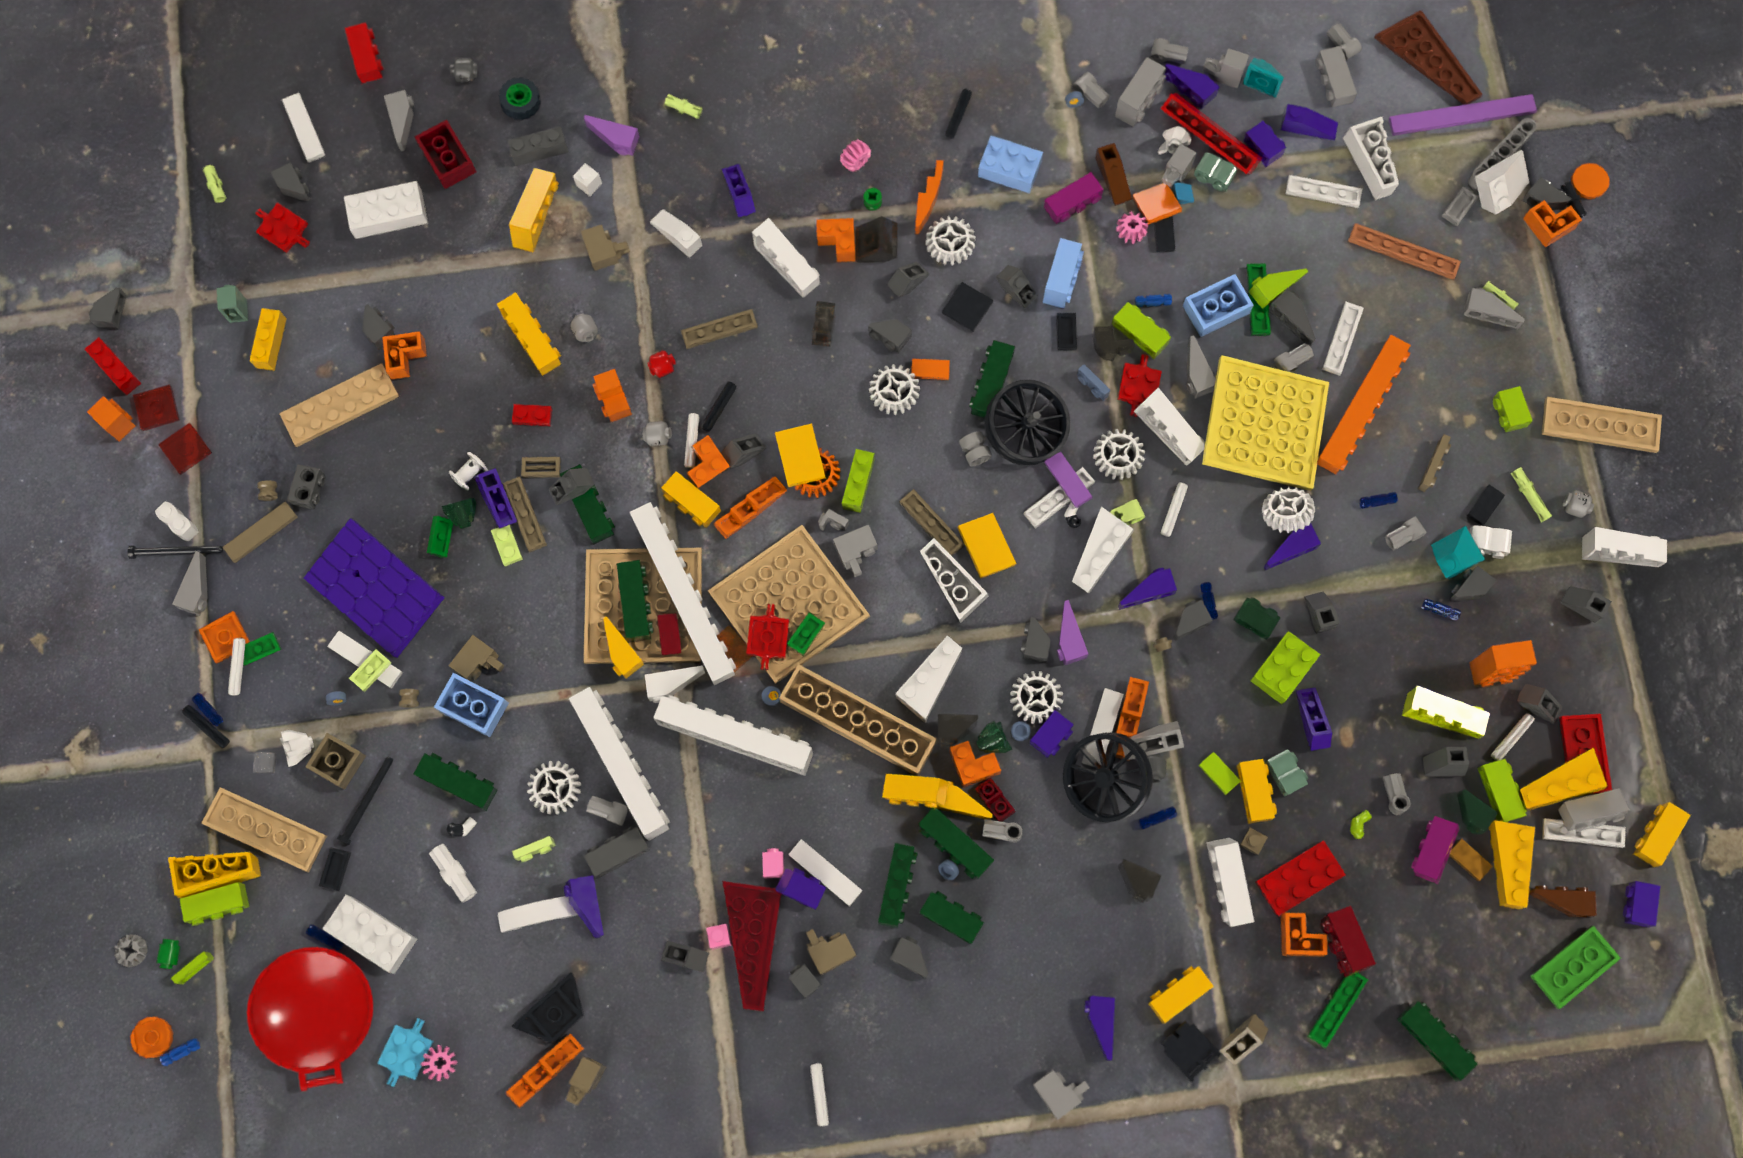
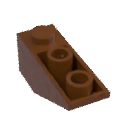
(1113, 173)
(1571, 903)

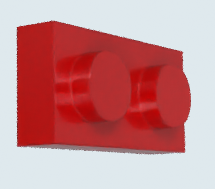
(532, 415)

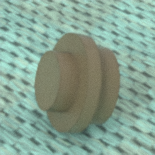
(1162, 644)

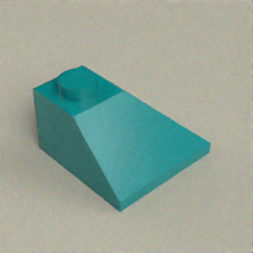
(1263, 77)
(1457, 552)

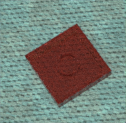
(156, 407)
(185, 448)

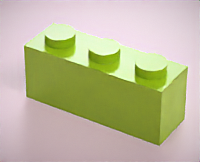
(1141, 329)
(858, 480)
(1502, 790)
(214, 903)

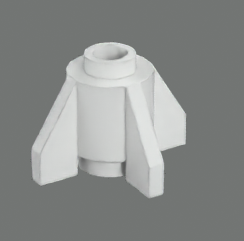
(1173, 139)
(296, 746)

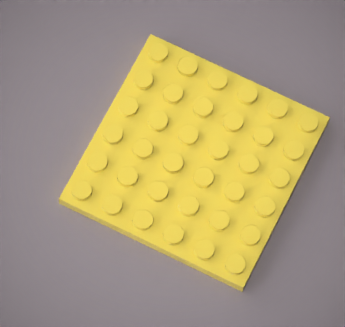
(1265, 423)

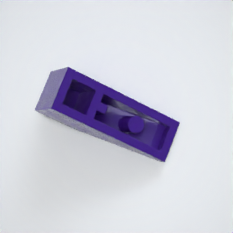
(1308, 122)
(739, 190)
(495, 498)
(1295, 545)
(1154, 587)
(1314, 719)
(584, 901)
(1101, 1018)

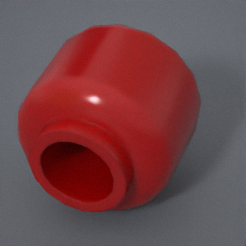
(661, 364)

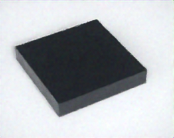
(967, 306)

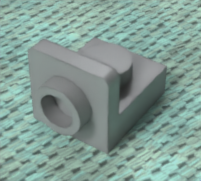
(836, 521)

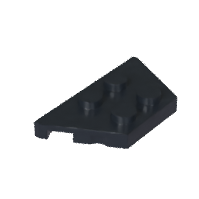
(554, 1012)

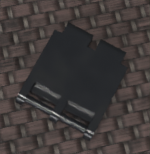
(1189, 1050)

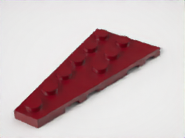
(753, 926)

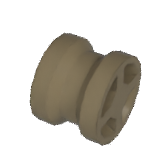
(267, 490)
(408, 698)

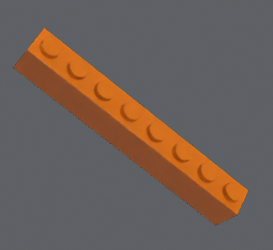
(1363, 404)

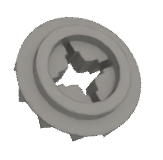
(133, 959)

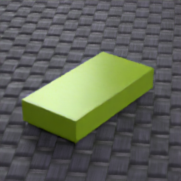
(1219, 773)
(192, 968)

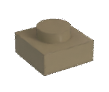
(1253, 841)

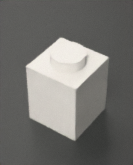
(587, 179)

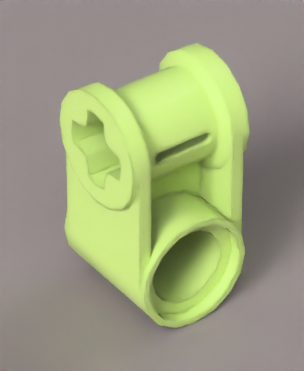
(1129, 512)

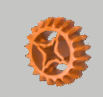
(821, 487)

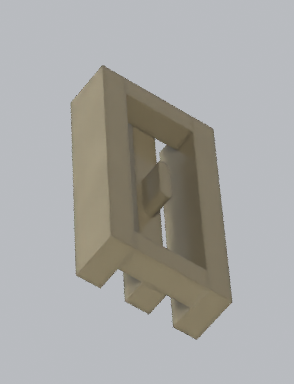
(557, 467)

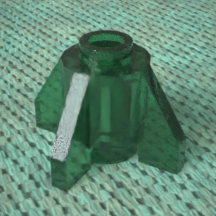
(461, 512)
(993, 739)

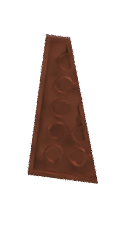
(1424, 49)

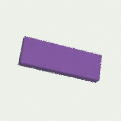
(1068, 480)

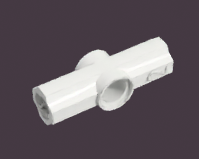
(453, 873)

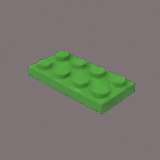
(1575, 967)

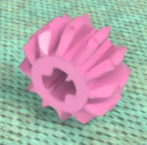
(855, 155)
(1138, 224)
(434, 1057)

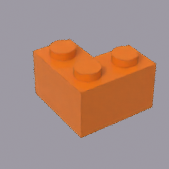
(1551, 226)
(838, 233)
(399, 350)
(611, 393)
(112, 418)
(711, 462)
(971, 769)
(1296, 941)

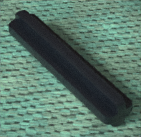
(958, 113)
(718, 406)
(205, 726)

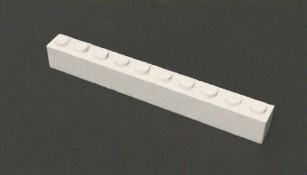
(682, 593)

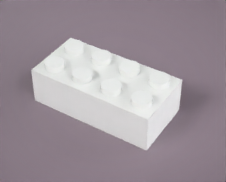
(385, 209)
(370, 934)

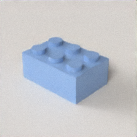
(1010, 164)
(1063, 273)
(1217, 305)
(471, 705)

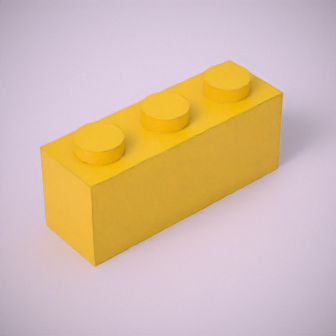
(268, 339)
(690, 500)
(915, 790)
(1256, 791)
(1661, 834)
(1180, 993)

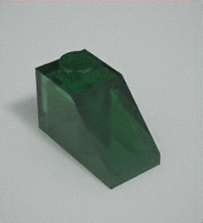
(1475, 813)

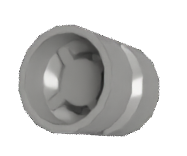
(974, 447)

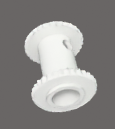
(468, 471)

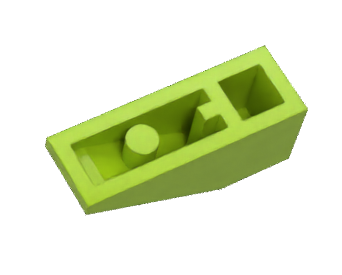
(1273, 285)

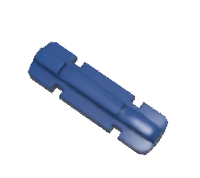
(1153, 300)
(179, 1052)

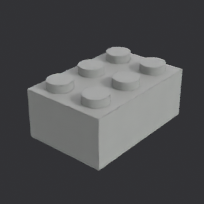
(1140, 92)

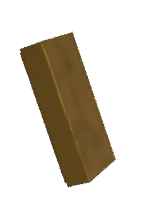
(1470, 860)

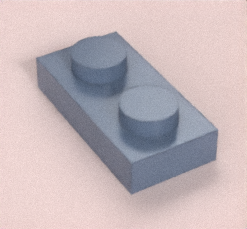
(1088, 378)

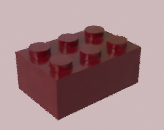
(445, 154)
(1347, 941)

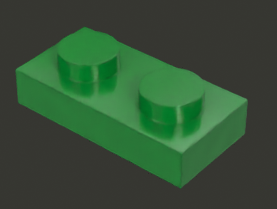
(439, 536)
(806, 634)
(260, 648)

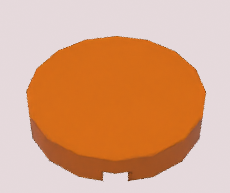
(1590, 181)
(151, 1037)

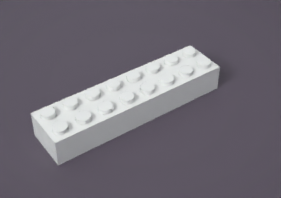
(733, 735)
(619, 764)

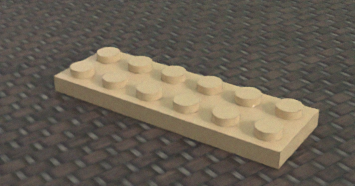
(339, 405)
(1601, 424)
(264, 829)

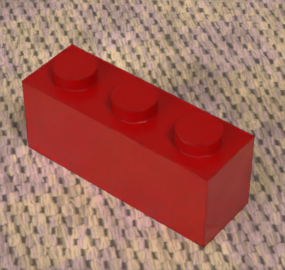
(364, 52)
(112, 366)

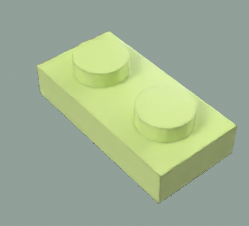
(506, 545)
(370, 670)
(525, 853)

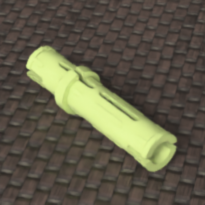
(1530, 493)

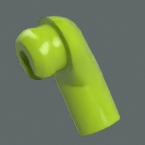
(1357, 824)

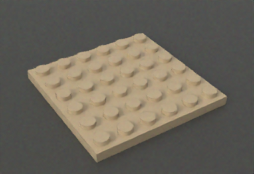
(798, 582)
(604, 600)

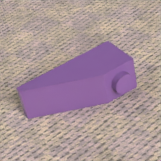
(618, 136)
(1071, 643)

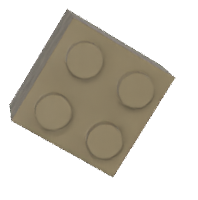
(335, 761)

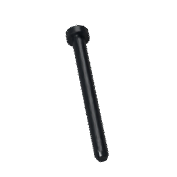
(133, 552)
(365, 802)

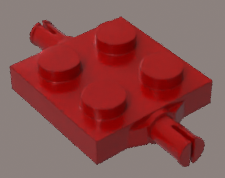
(282, 227)
(1138, 383)
(767, 637)

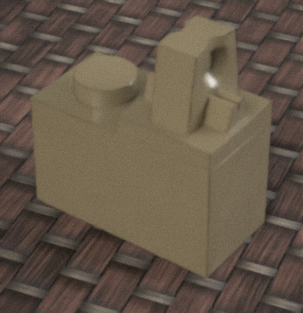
(601, 248)
(473, 658)
(830, 954)
(1244, 1039)
(584, 1079)

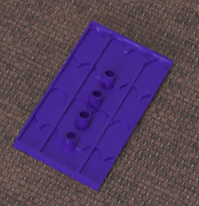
(373, 588)

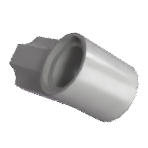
(1340, 37)
(1164, 51)
(1088, 86)
(1290, 361)
(1409, 531)
(1396, 791)
(612, 812)
(999, 830)

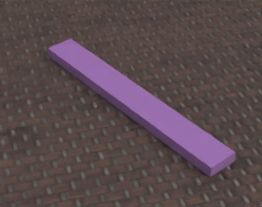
(1462, 115)

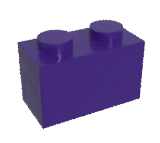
(1264, 143)
(1051, 734)
(800, 888)
(1641, 904)

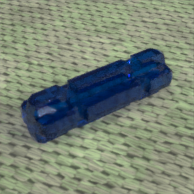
(1378, 500)
(1208, 598)
(1441, 609)
(207, 709)
(1157, 817)
(324, 937)

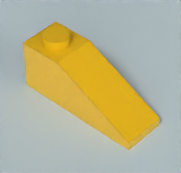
(621, 653)
(961, 803)

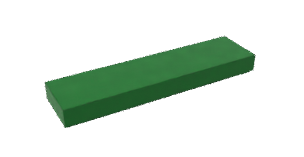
(1258, 317)
(1337, 1009)

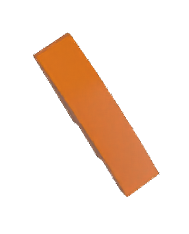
(927, 200)
(750, 507)
(1131, 710)
(544, 1070)

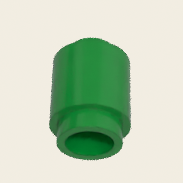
(168, 953)

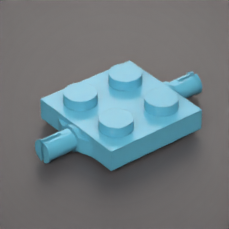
(405, 1052)

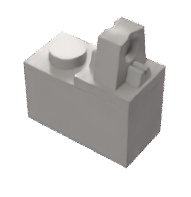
(1227, 69)
(1179, 165)
(854, 546)
(1057, 1097)

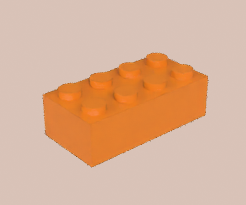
(1503, 663)

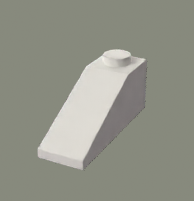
(677, 232)
(670, 682)

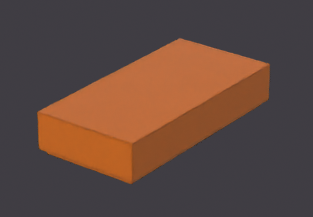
(931, 369)

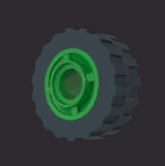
(521, 108)

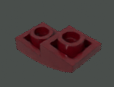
(669, 633)
(995, 800)

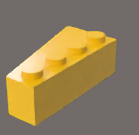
(532, 210)
(529, 334)
(1568, 781)
(1512, 860)
(203, 873)

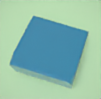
(1183, 193)

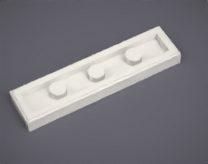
(303, 127)
(1323, 191)
(1342, 338)
(1054, 501)
(358, 654)
(1104, 721)
(1603, 835)
(825, 872)

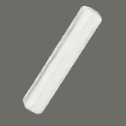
(692, 434)
(1174, 509)
(236, 666)
(1513, 736)
(819, 1094)

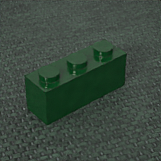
(951, 917)

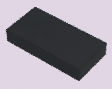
(1164, 235)
(1066, 331)
(1485, 505)
(334, 869)

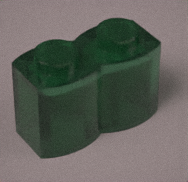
(1257, 618)

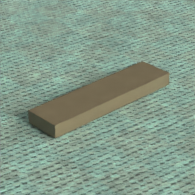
(719, 329)
(524, 514)
(931, 522)
(260, 532)

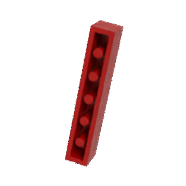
(1211, 133)

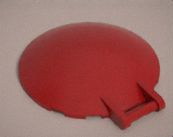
(310, 1012)

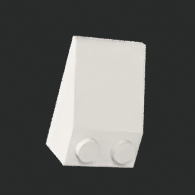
(1502, 183)

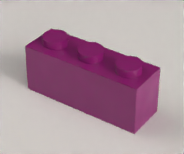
(1073, 198)
(1435, 849)

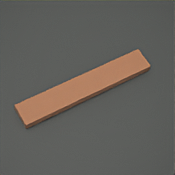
(1404, 251)

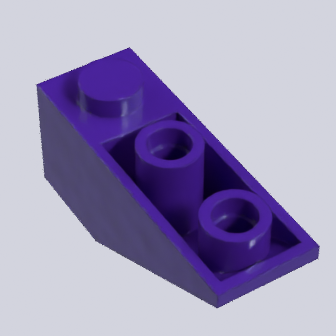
(1192, 84)

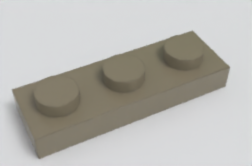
(1435, 463)

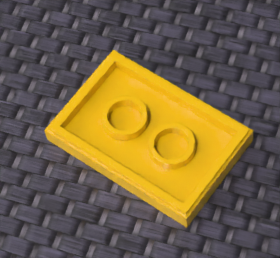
(800, 455)
(986, 545)

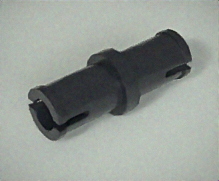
(1575, 198)

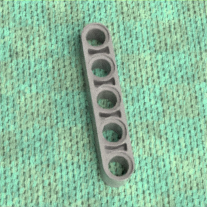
(1506, 147)

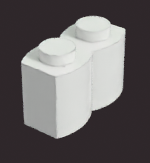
(176, 521)
(1492, 540)

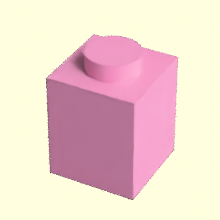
(773, 863)
(718, 936)

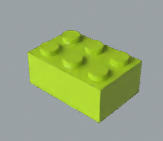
(1285, 667)

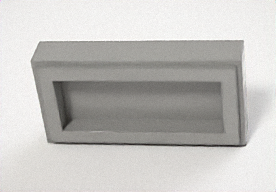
(1460, 206)

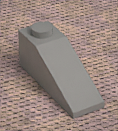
(401, 115)
(1488, 307)
(1199, 375)
(193, 590)
(1158, 739)

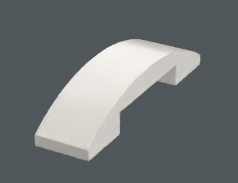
(535, 913)

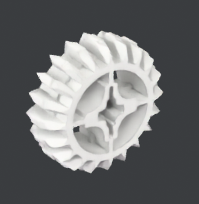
(936, 243)
(907, 383)
(1129, 443)
(1288, 509)
(1048, 685)
(561, 784)

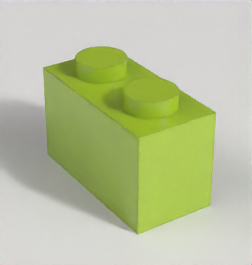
(1512, 409)

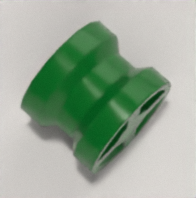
(872, 203)

